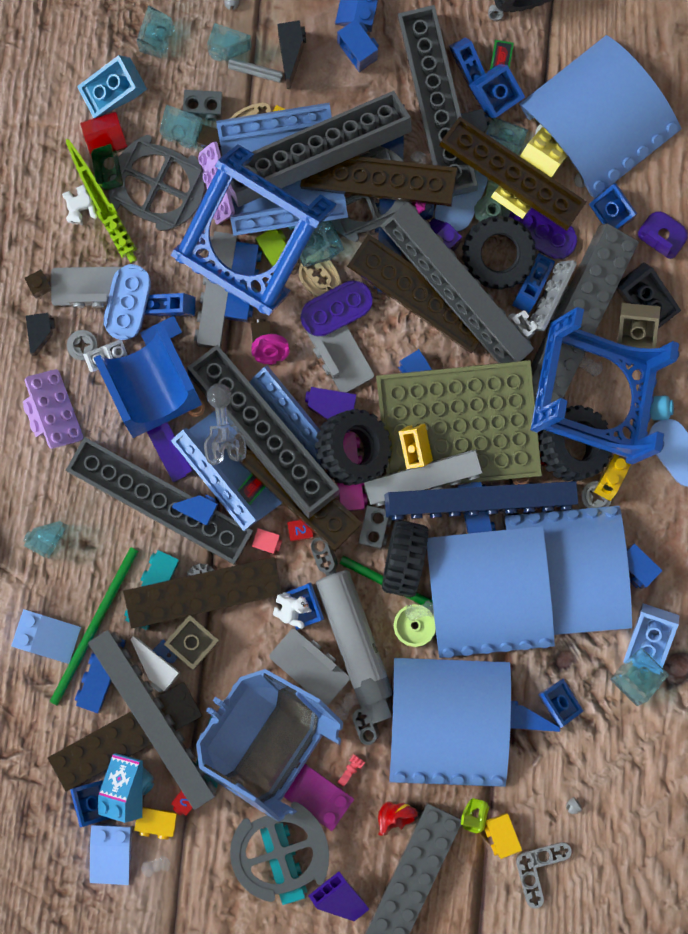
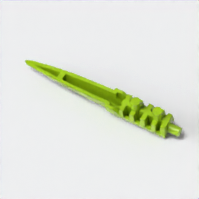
(106, 211)

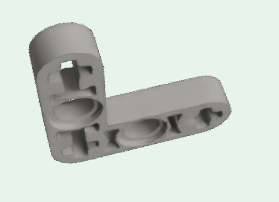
(535, 862)

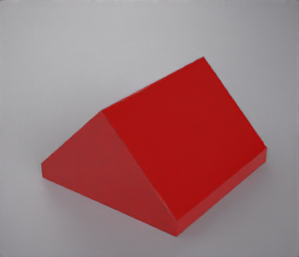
(103, 131)

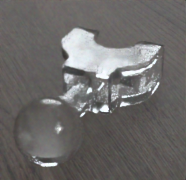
(224, 434)

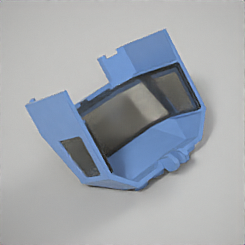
(264, 739)

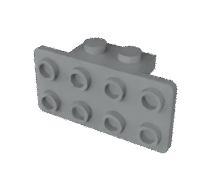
(81, 286)
(554, 294)
(342, 359)
(309, 666)

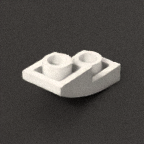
(109, 351)

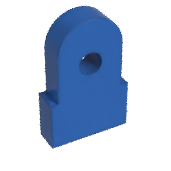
(162, 650)

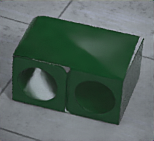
(98, 156)

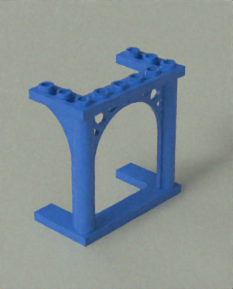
(196, 241)
(551, 416)

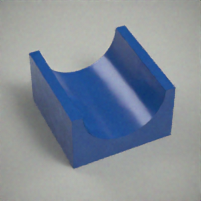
(149, 385)

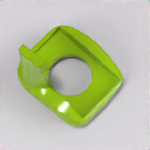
(472, 823)

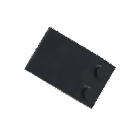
(291, 41)
(646, 288)

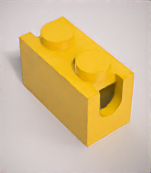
(415, 446)
(613, 477)
(156, 822)
(502, 835)

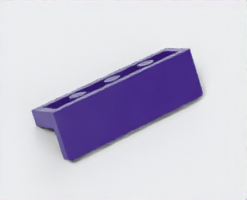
(172, 459)

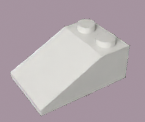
(157, 669)

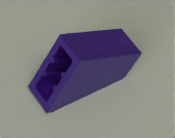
(450, 236)
(329, 402)
(339, 898)

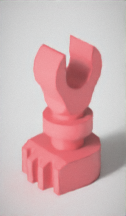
(356, 762)

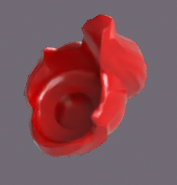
(394, 816)

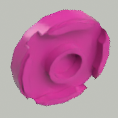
(270, 348)

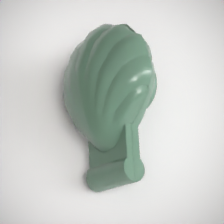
(487, 206)

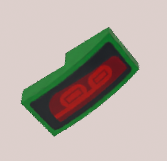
(501, 53)
(251, 489)

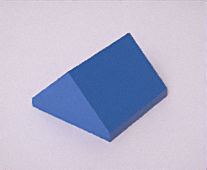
(613, 207)
(309, 617)
(560, 703)
(86, 803)

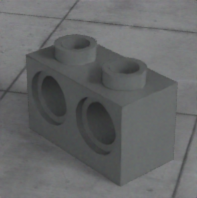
(203, 98)
(370, 526)

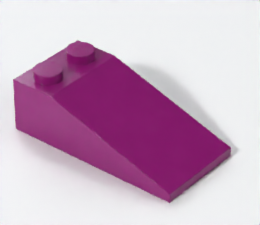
(319, 796)

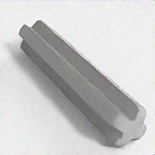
(255, 70)

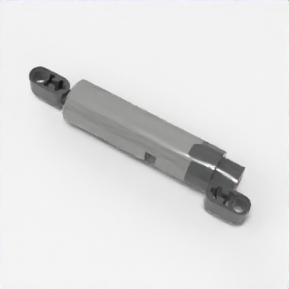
(354, 643)

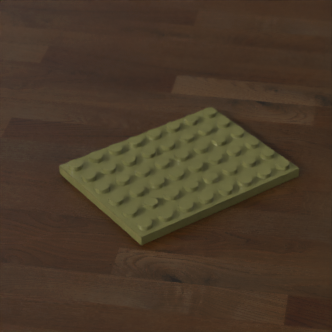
(465, 411)

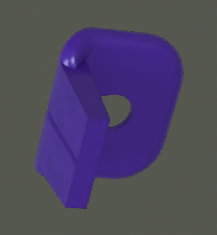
(677, 234)

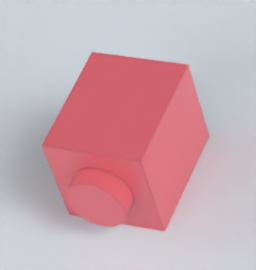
(266, 541)

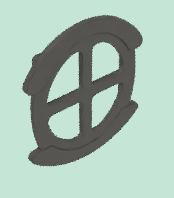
(191, 199)
(351, 228)
(316, 840)

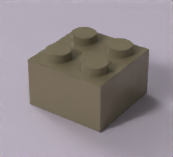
(639, 325)
(191, 642)

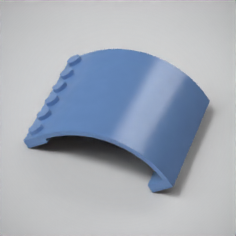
(603, 113)
(261, 130)
(229, 475)
(584, 567)
(491, 592)
(450, 722)

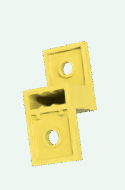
(543, 154)

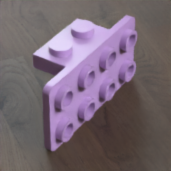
(207, 159)
(51, 409)

